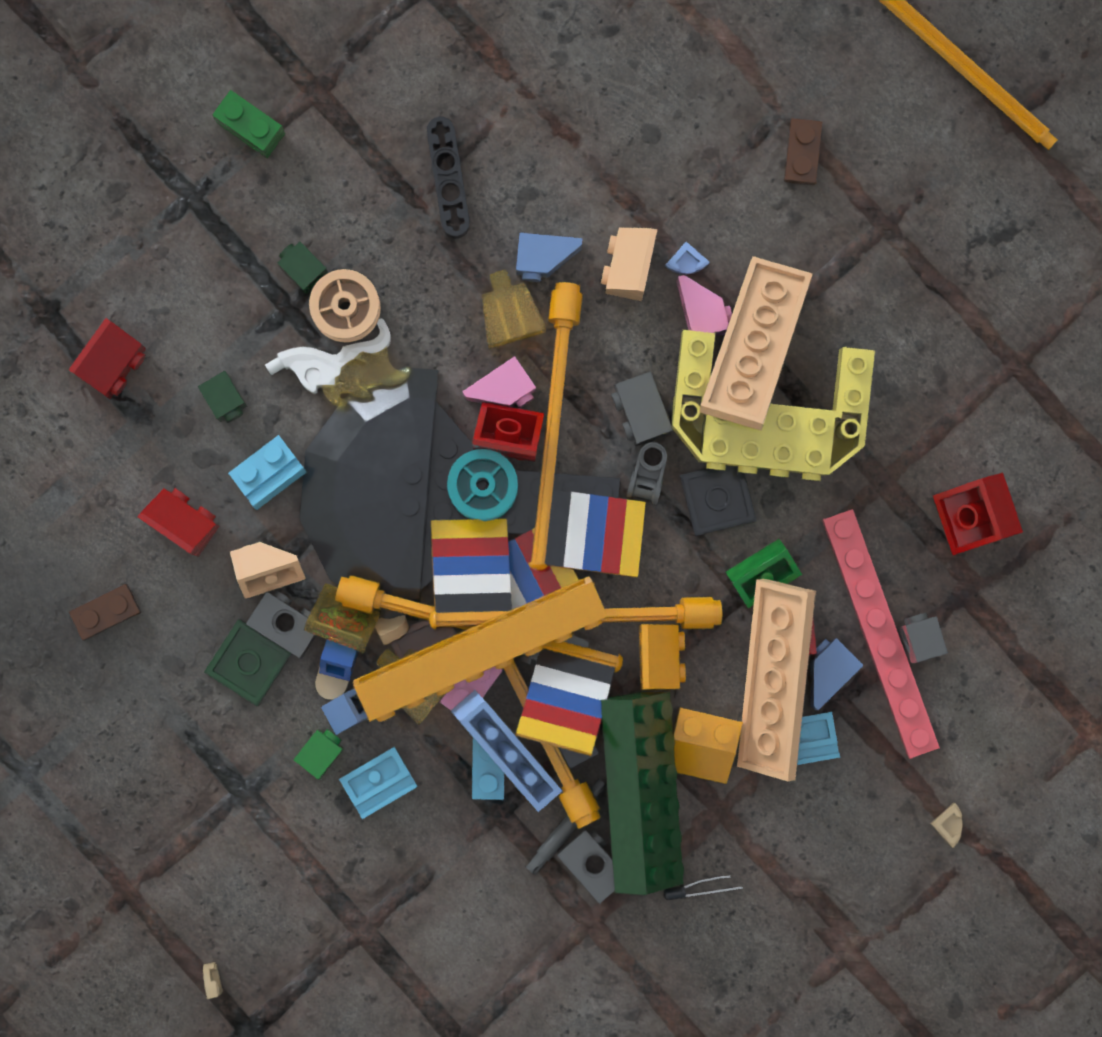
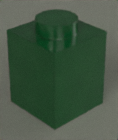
(301, 266)
(223, 397)

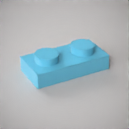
(486, 775)

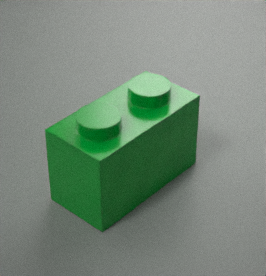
(248, 124)
(769, 563)

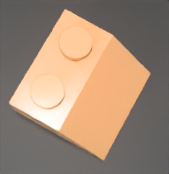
(630, 262)

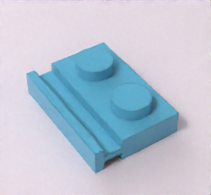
(267, 472)
(817, 739)
(378, 782)

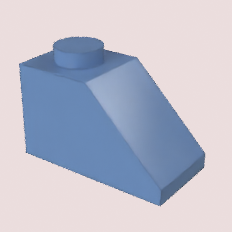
(544, 254)
(830, 670)
(344, 711)

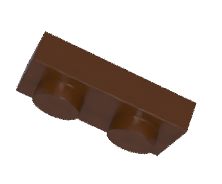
(803, 151)
(104, 612)

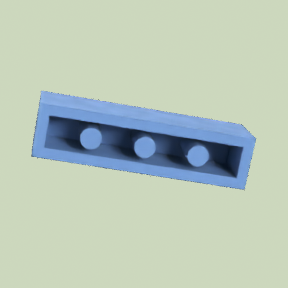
(506, 750)

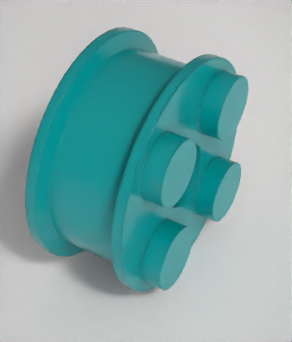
(478, 466)

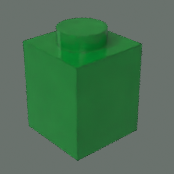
(319, 753)

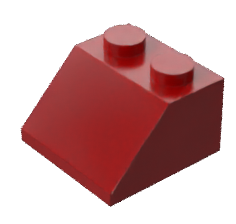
(108, 359)
(508, 431)
(977, 513)
(179, 521)

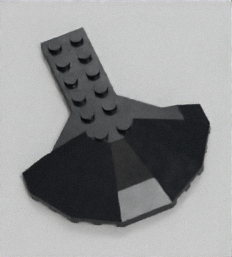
(382, 478)

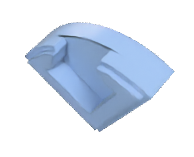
(687, 260)

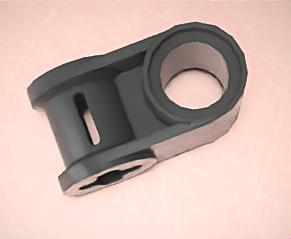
(647, 475)

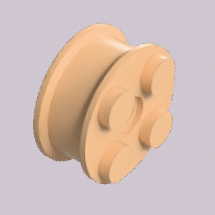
(353, 322)

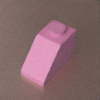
(703, 308)
(503, 386)

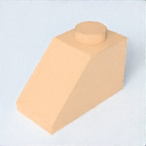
(264, 568)

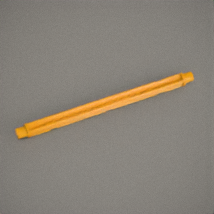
(971, 71)

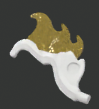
(346, 372)

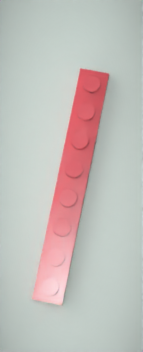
(880, 634)

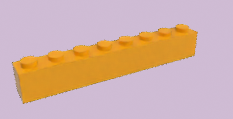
(480, 649)

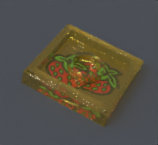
(341, 623)

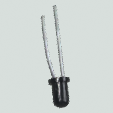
(679, 892)

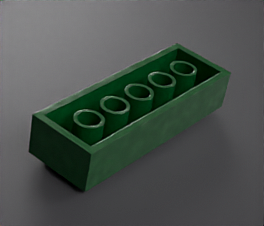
(642, 792)

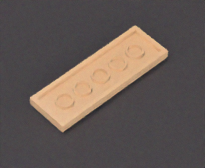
(756, 343)
(776, 679)

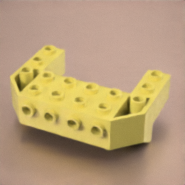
(791, 437)

